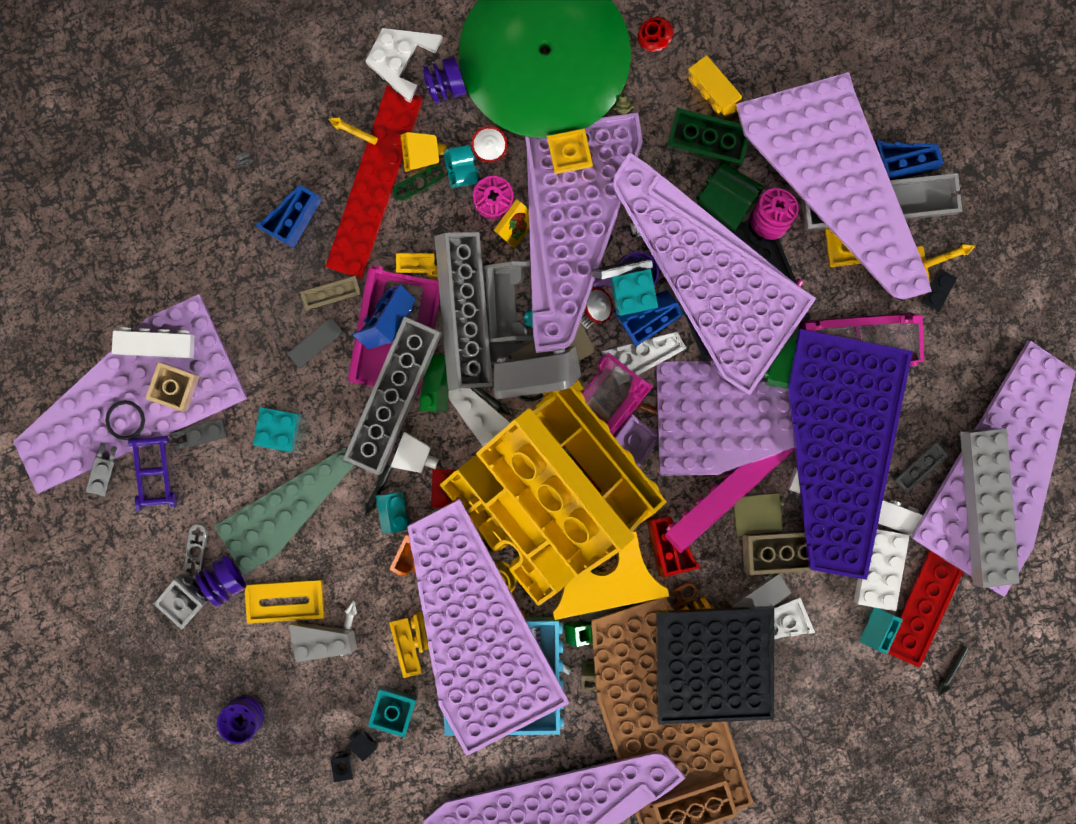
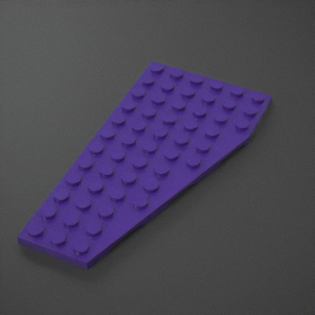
(844, 433)

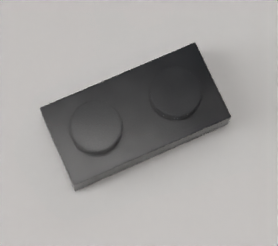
(940, 289)

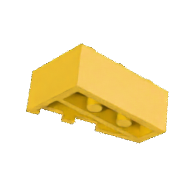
(715, 88)

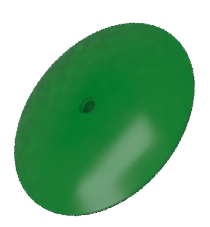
(539, 91)

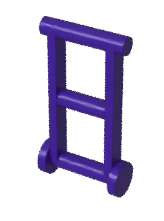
(140, 500)

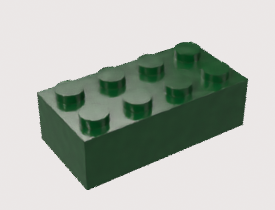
(707, 138)

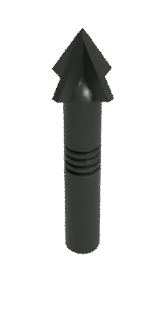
(501, 407)
(370, 506)
(944, 686)

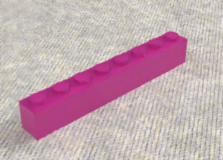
(720, 500)

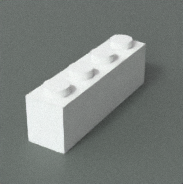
(153, 344)

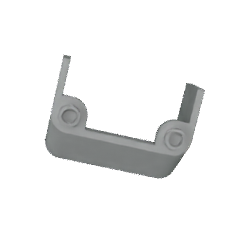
(501, 301)
(536, 374)

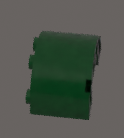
(729, 195)

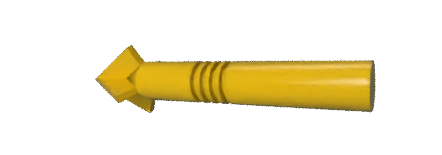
(338, 123)
(964, 249)

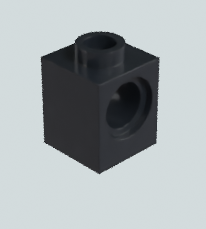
(362, 744)
(342, 774)

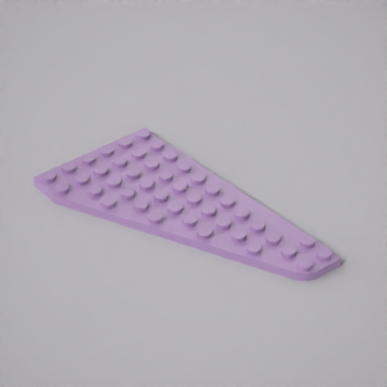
(830, 159)
(572, 226)
(725, 287)
(581, 796)

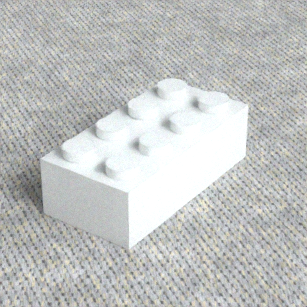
(885, 571)

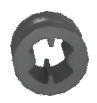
(244, 159)

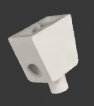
(413, 455)

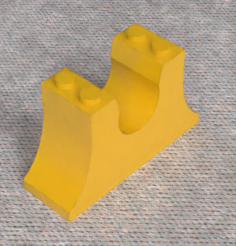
(619, 586)

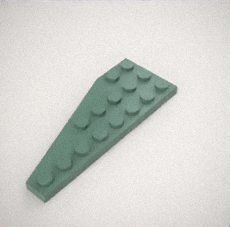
(270, 522)

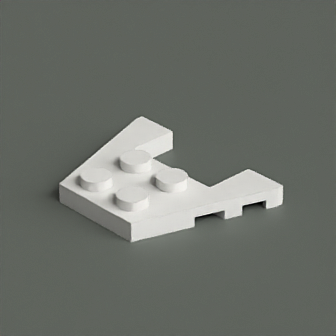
(392, 53)

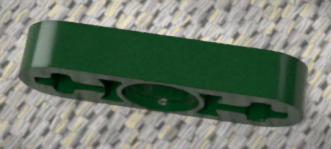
(403, 184)

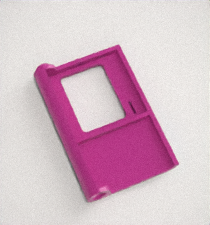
(367, 363)

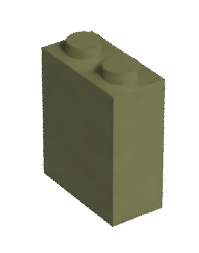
(759, 514)

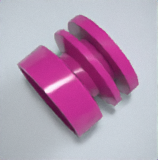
(487, 207)
(774, 213)

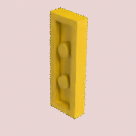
(405, 647)

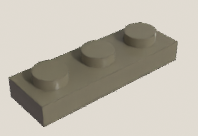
(330, 293)

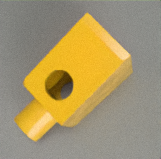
(420, 150)

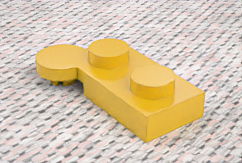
(417, 264)

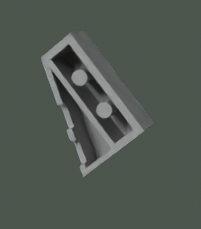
(765, 593)

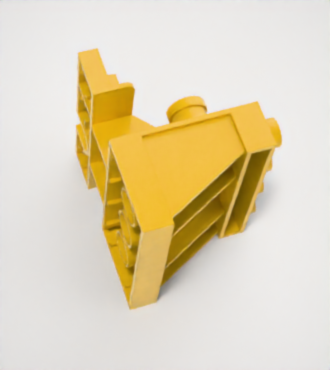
(540, 502)

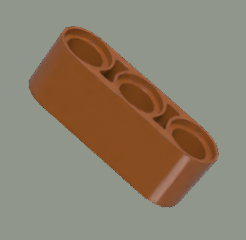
(678, 593)

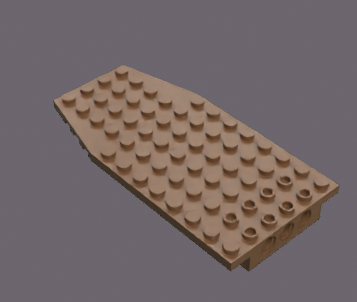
(628, 701)

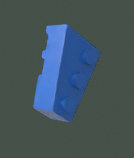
(909, 159)
(291, 216)
(387, 318)
(644, 324)

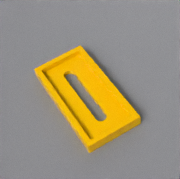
(258, 614)

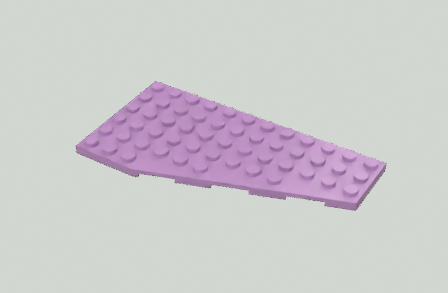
(1033, 411)
(713, 424)
(71, 430)
(479, 644)

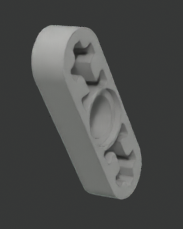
(198, 566)

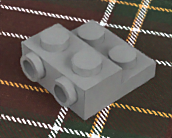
(181, 601)

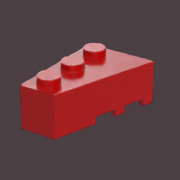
(667, 557)

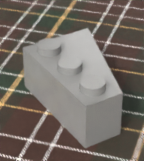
(318, 642)

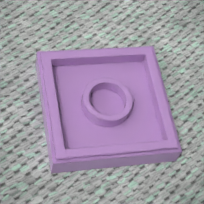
(637, 438)

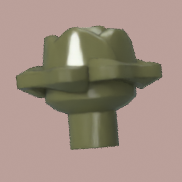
(623, 105)

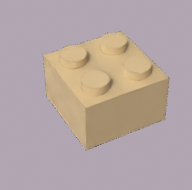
(172, 387)

